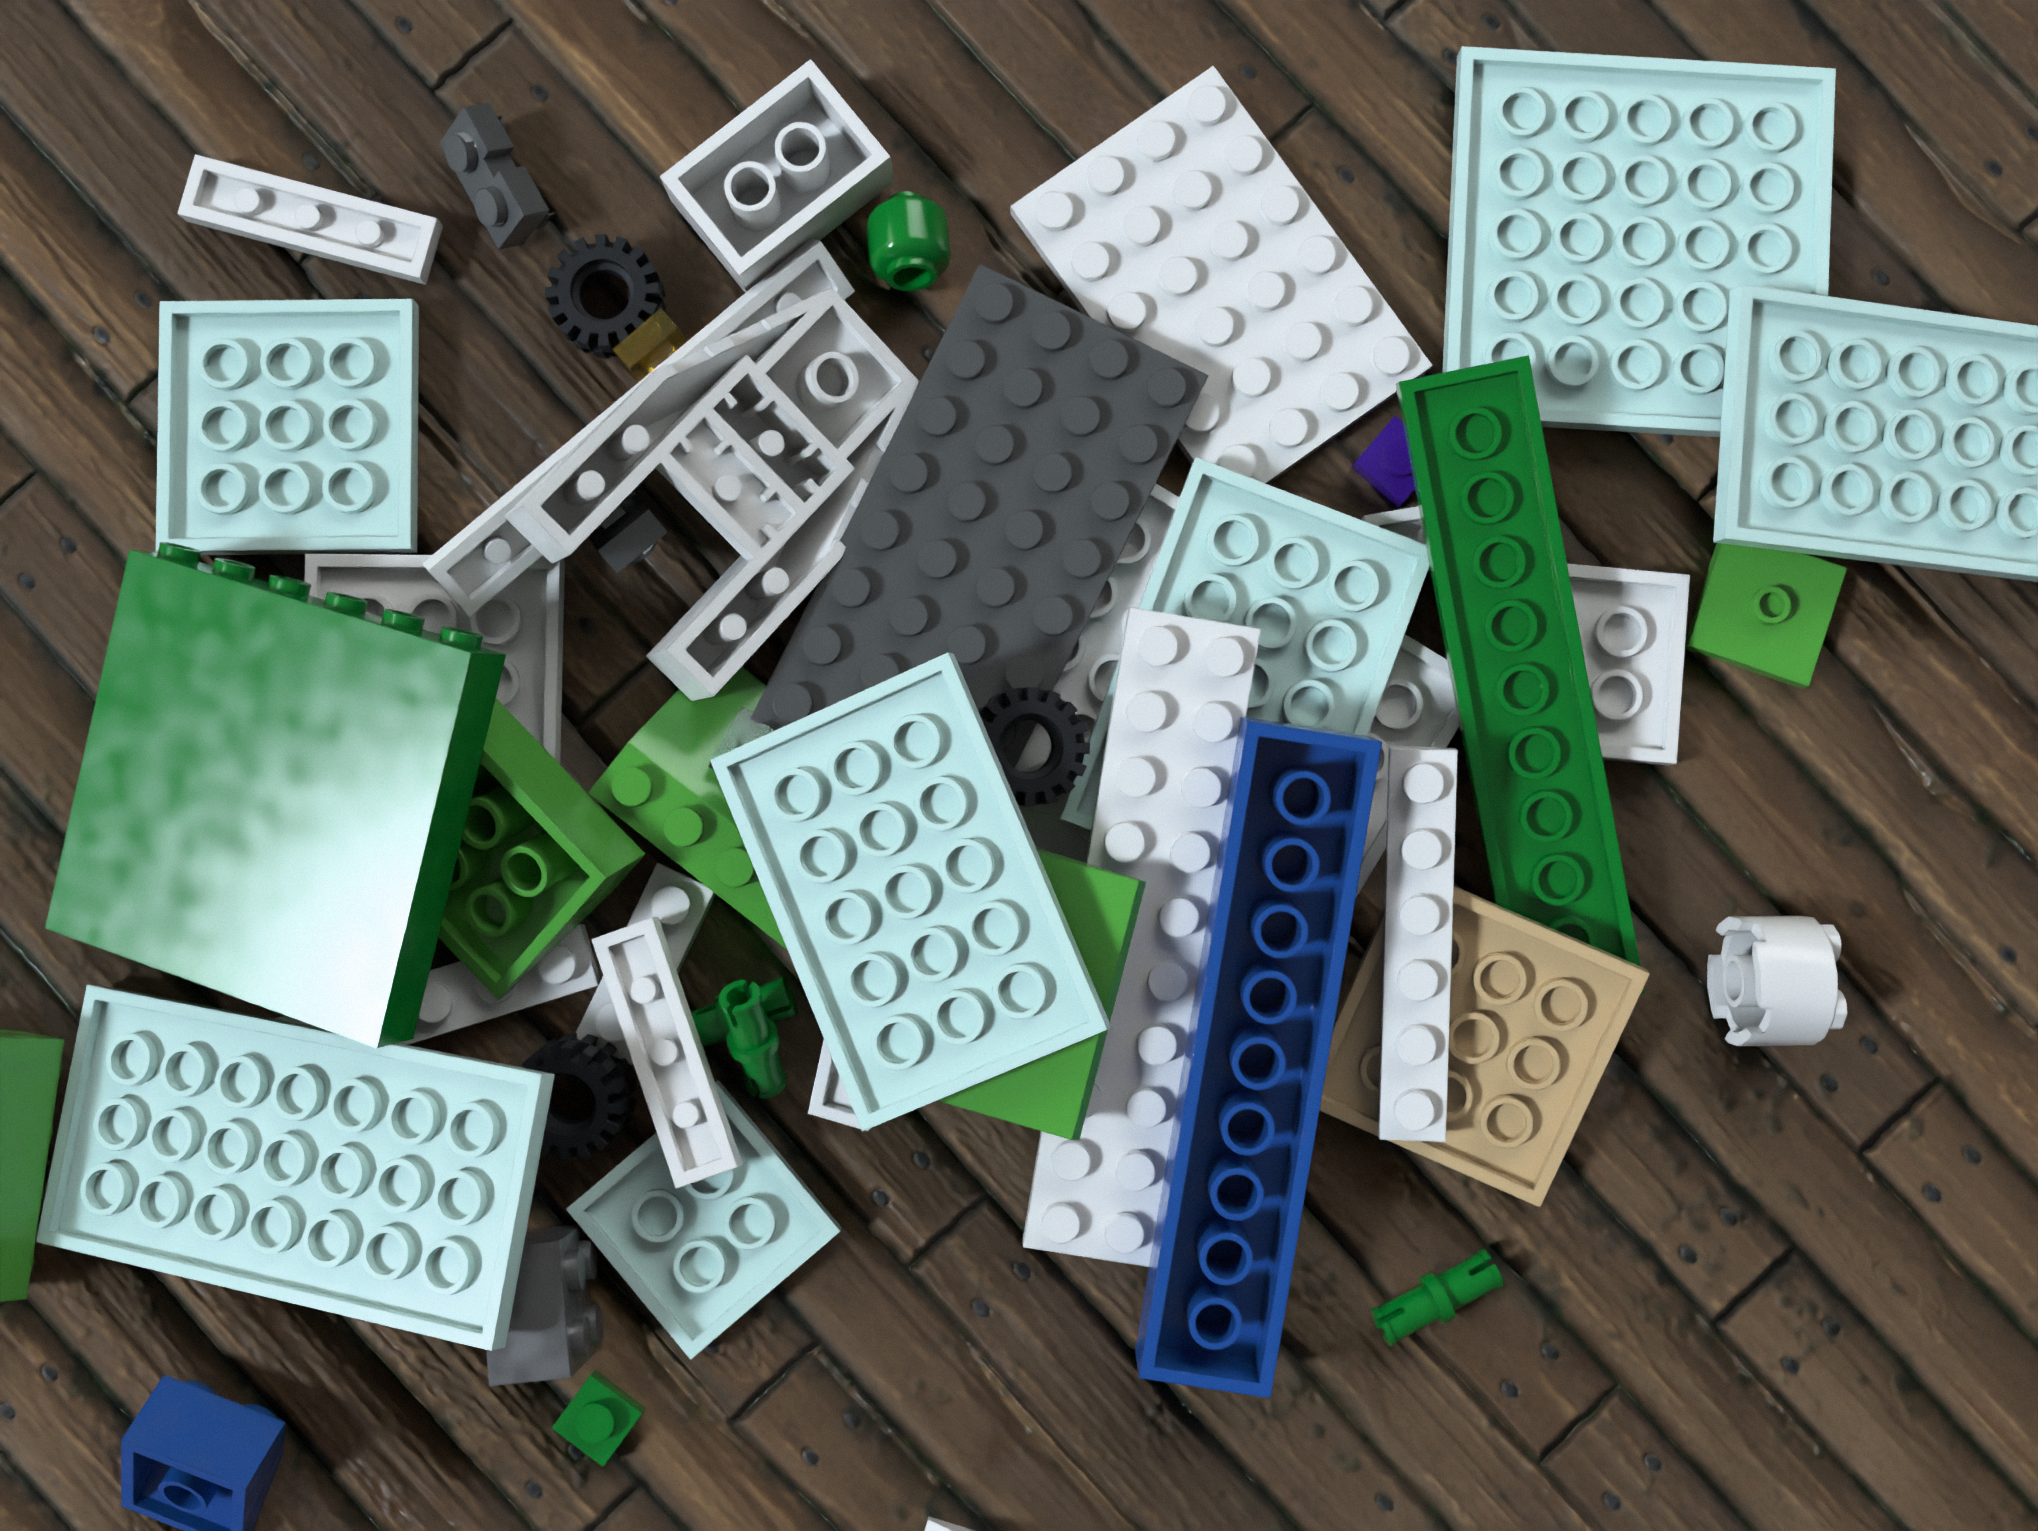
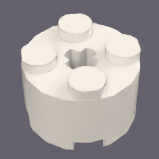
(1776, 980)

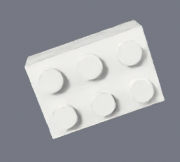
(779, 175)

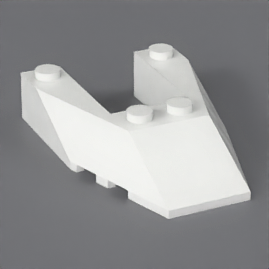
(766, 443)

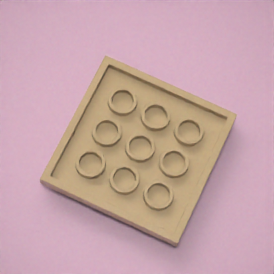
(1525, 1044)

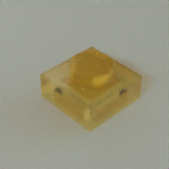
(649, 345)

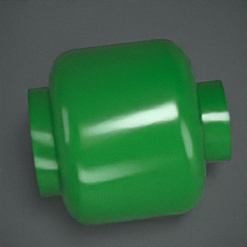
(908, 241)

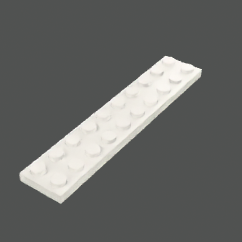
(1159, 822)

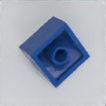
(199, 1458)

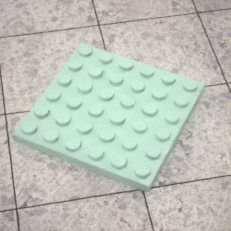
(1615, 215)

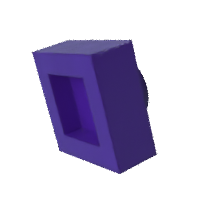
(1388, 464)

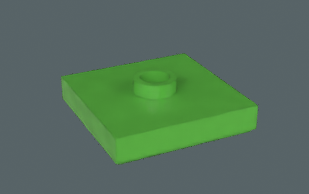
(1765, 611)

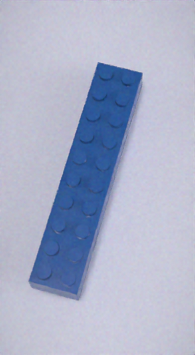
(1256, 1056)

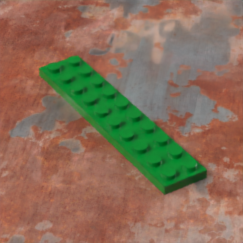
(1516, 651)

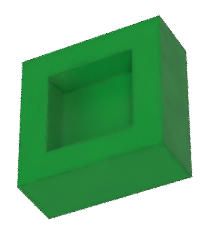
(598, 1418)

